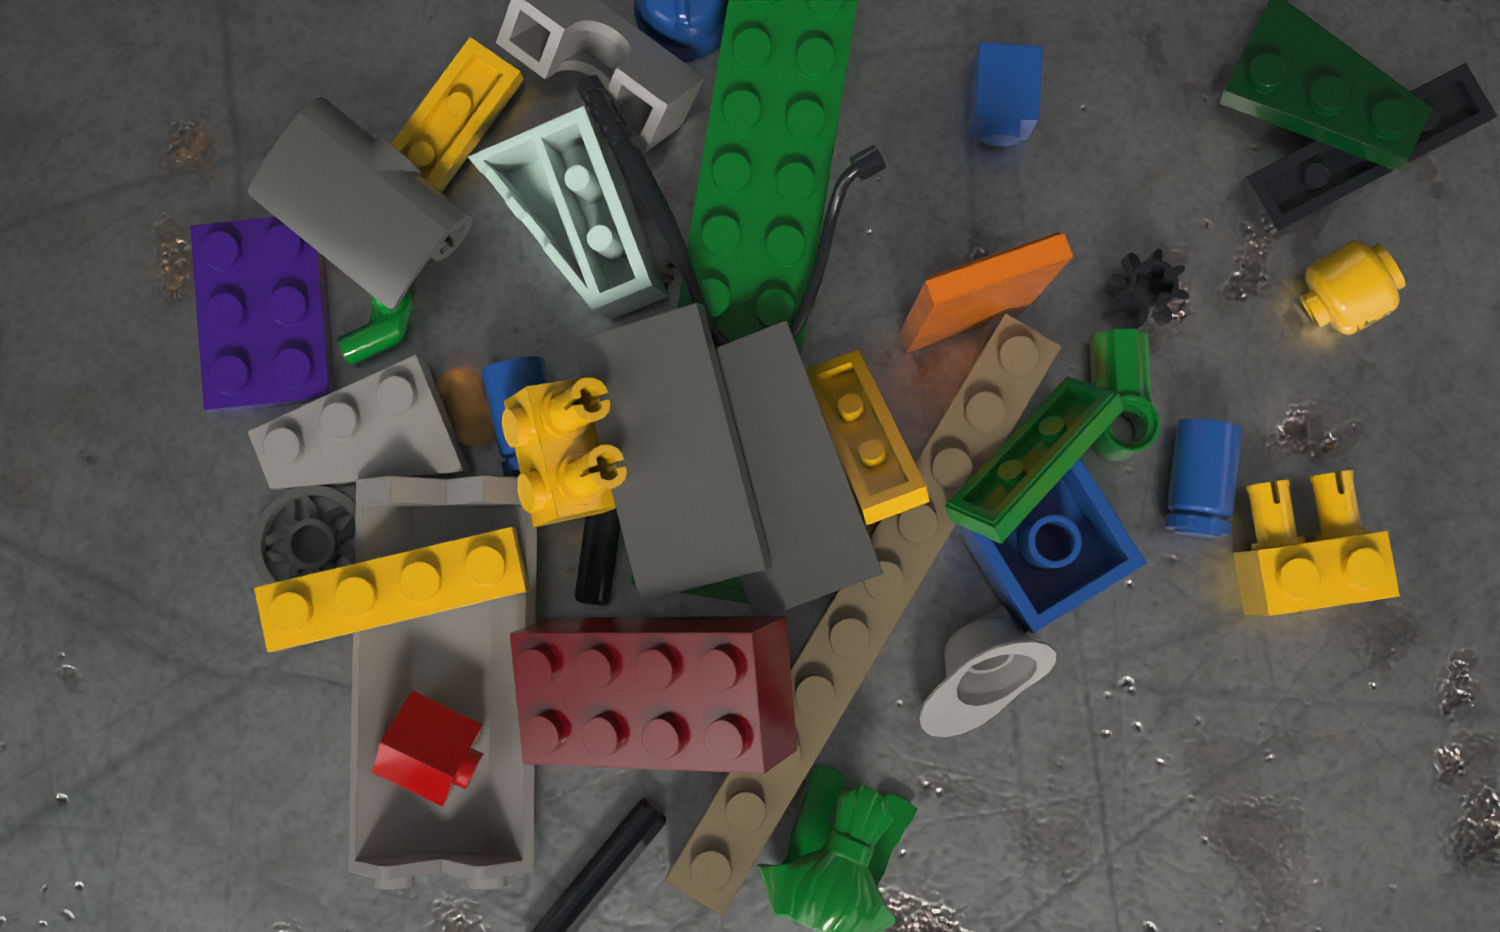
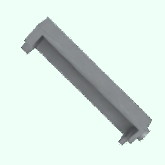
(457, 661)

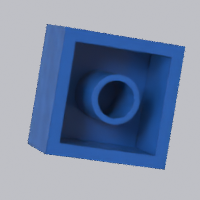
(1058, 553)

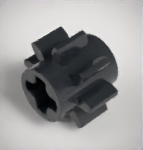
(1162, 281)

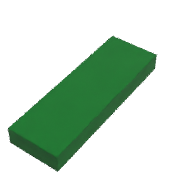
(1034, 458)

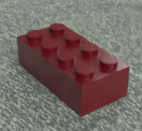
(655, 692)

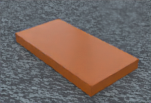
(983, 291)

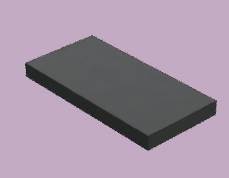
(795, 476)
(686, 483)

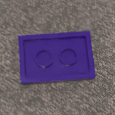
(260, 316)

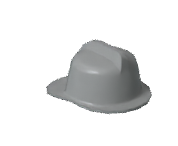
(985, 671)

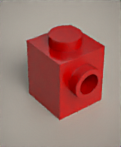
(429, 749)

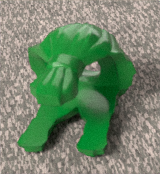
(835, 871)

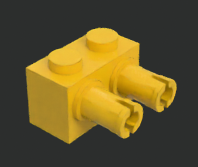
(559, 450)
(1295, 575)

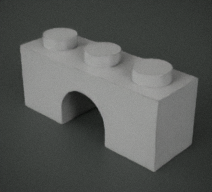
(588, 37)

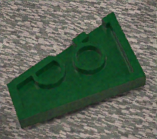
(1323, 89)

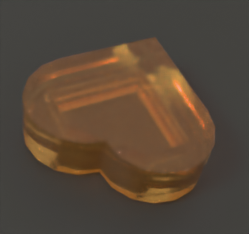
(467, 407)

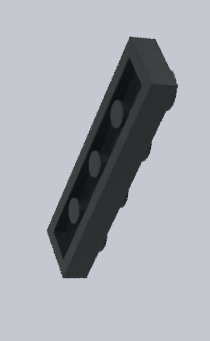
(1324, 175)

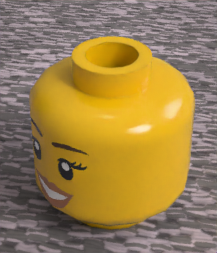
(1352, 287)

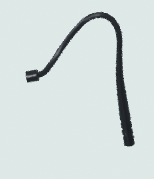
(633, 162)

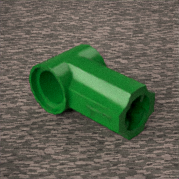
(1123, 365)

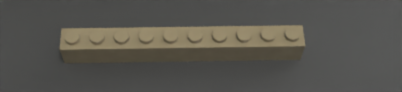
(864, 614)

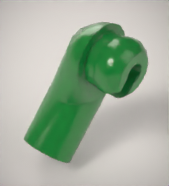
(382, 332)

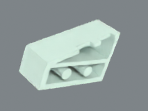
(579, 209)

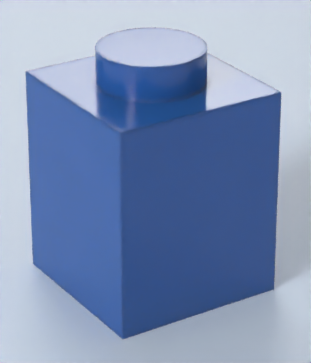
(1004, 92)

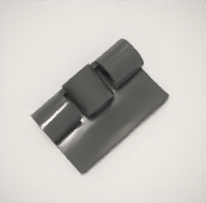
(357, 201)

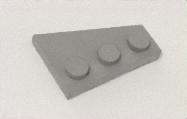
(363, 431)

